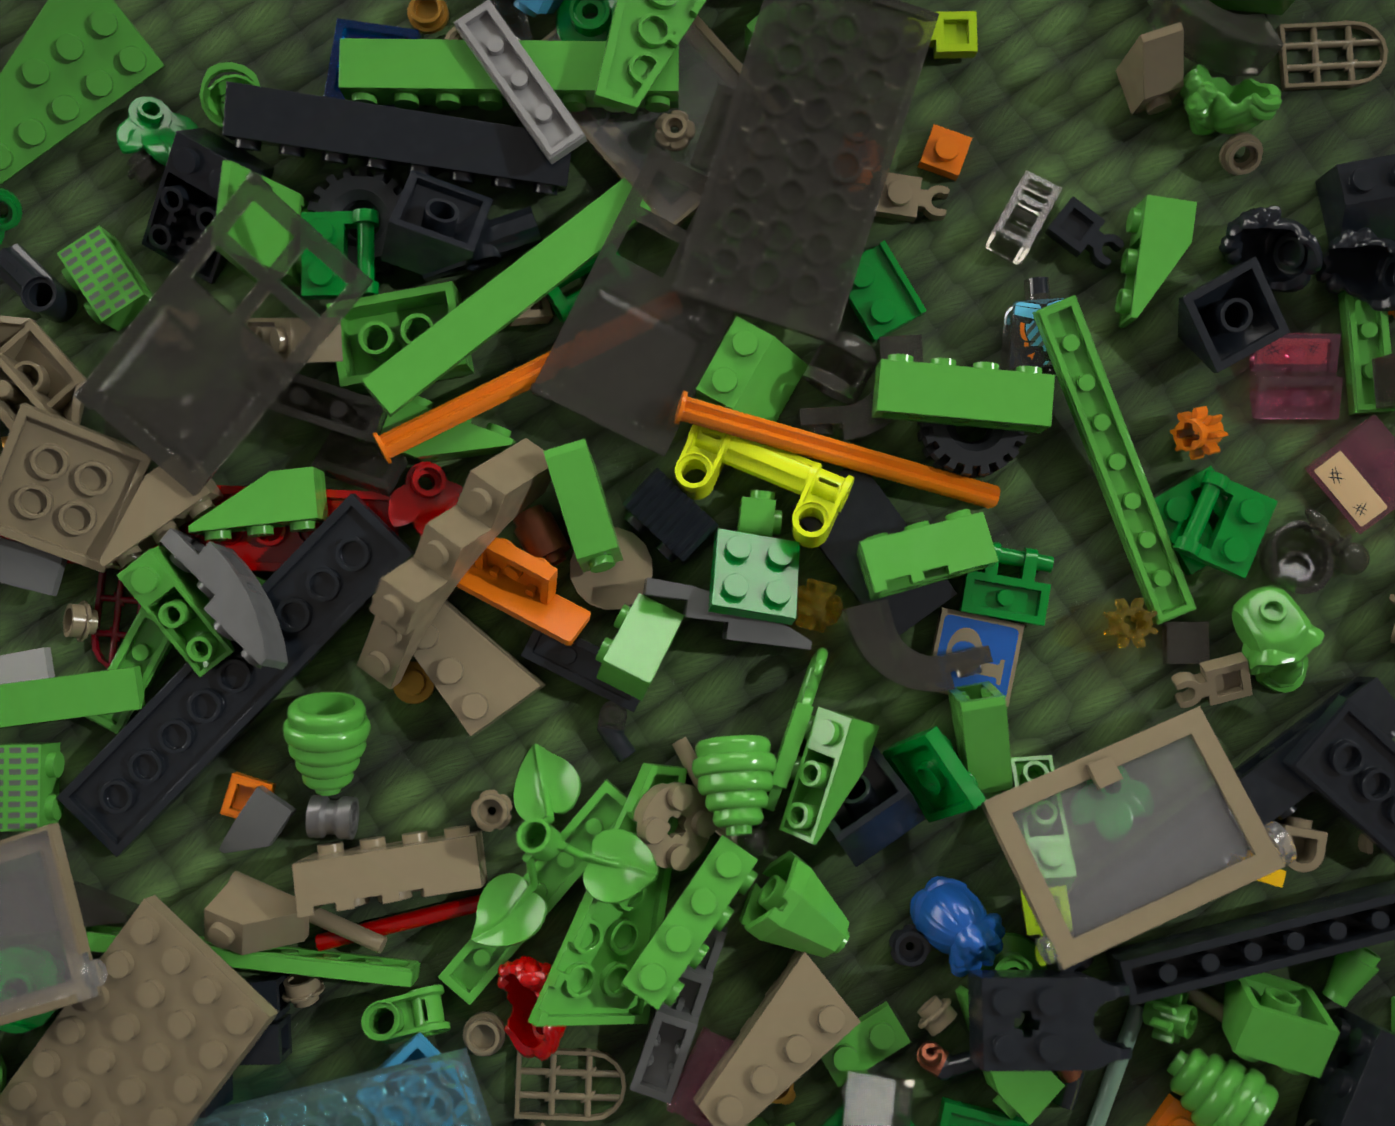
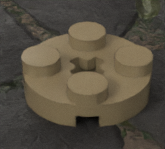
(693, 828)

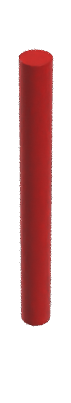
(405, 921)

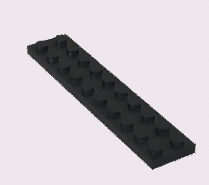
(201, 716)

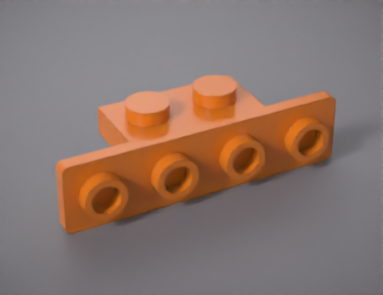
(525, 590)

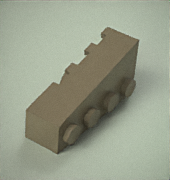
(472, 670)
(389, 869)
(777, 1045)

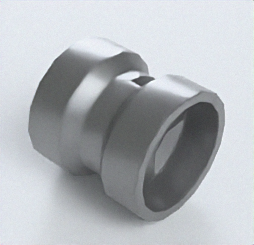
(332, 817)

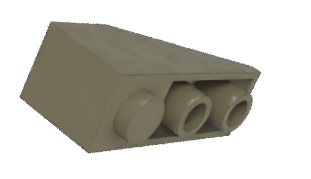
(287, 333)
(155, 509)

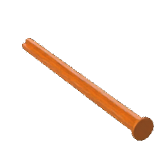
(459, 409)
(835, 452)

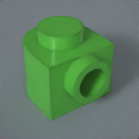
(758, 514)

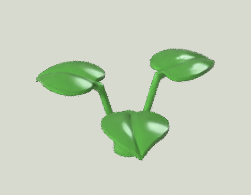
(616, 868)

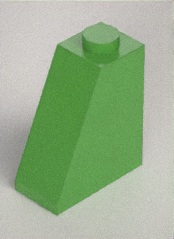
(584, 506)
(982, 735)

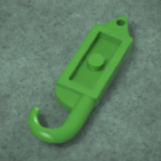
(797, 728)

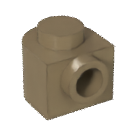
(1309, 843)

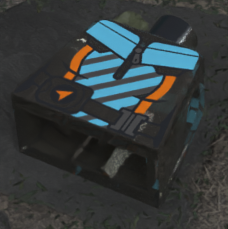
(1021, 338)

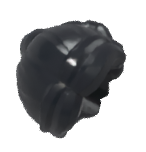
(1281, 245)
(1361, 267)

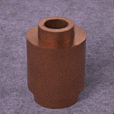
(541, 535)

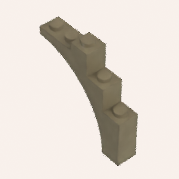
(447, 549)

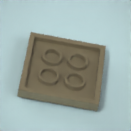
(65, 486)

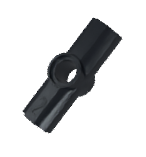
(498, 238)

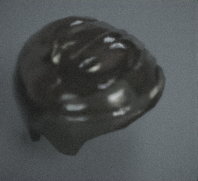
(1296, 558)

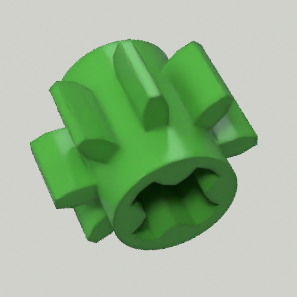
(1171, 1018)

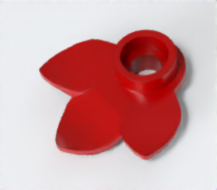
(420, 506)

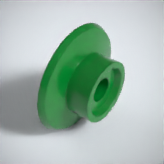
(573, 25)

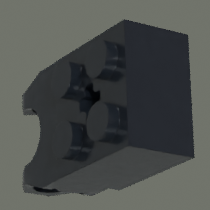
(1056, 1021)
(1356, 1080)

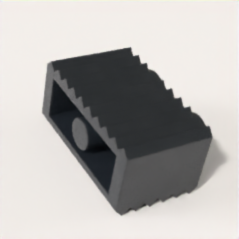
(669, 516)

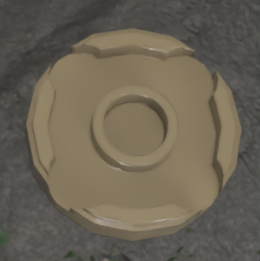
(619, 584)

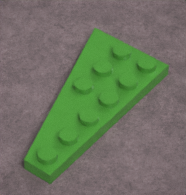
(639, 46)
(65, 74)
(608, 939)

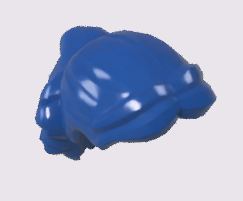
(957, 924)

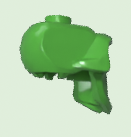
(1275, 637)

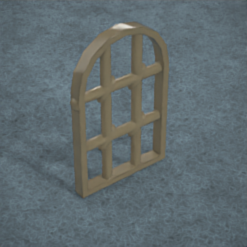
(1317, 65)
(553, 1094)

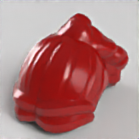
(523, 982)

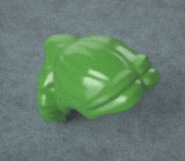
(1226, 108)

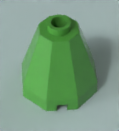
(795, 910)

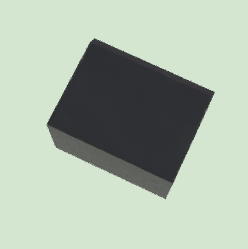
(1230, 316)

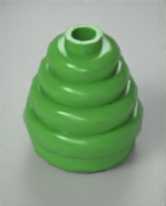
(326, 738)
(734, 778)
(1221, 1090)

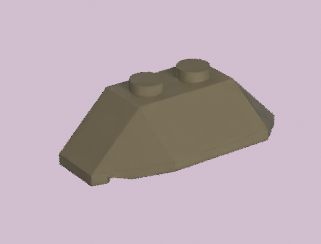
(35, 372)

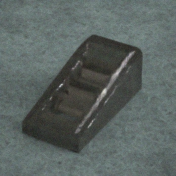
(1012, 241)

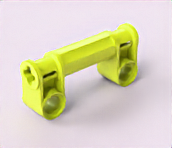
(821, 491)

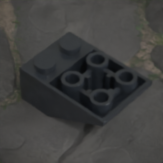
(190, 195)

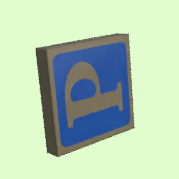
(965, 630)

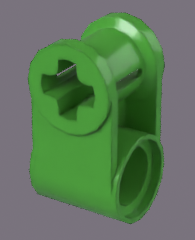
(413, 1013)

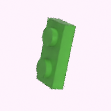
(867, 1044)

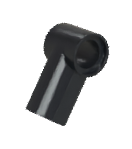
(36, 284)

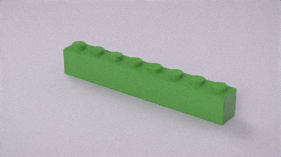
(450, 75)

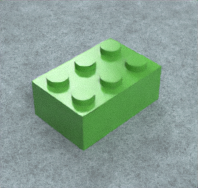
(386, 324)

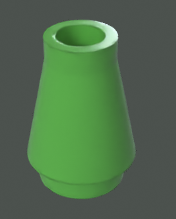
(1350, 974)

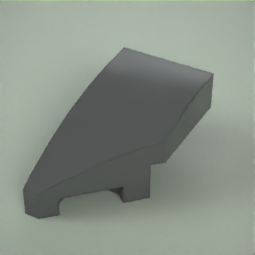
(258, 822)

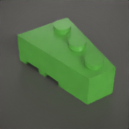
(926, 554)

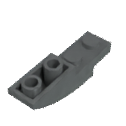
(238, 599)

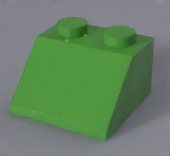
(751, 373)
(1278, 1023)

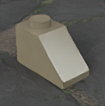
(1153, 70)
(252, 919)

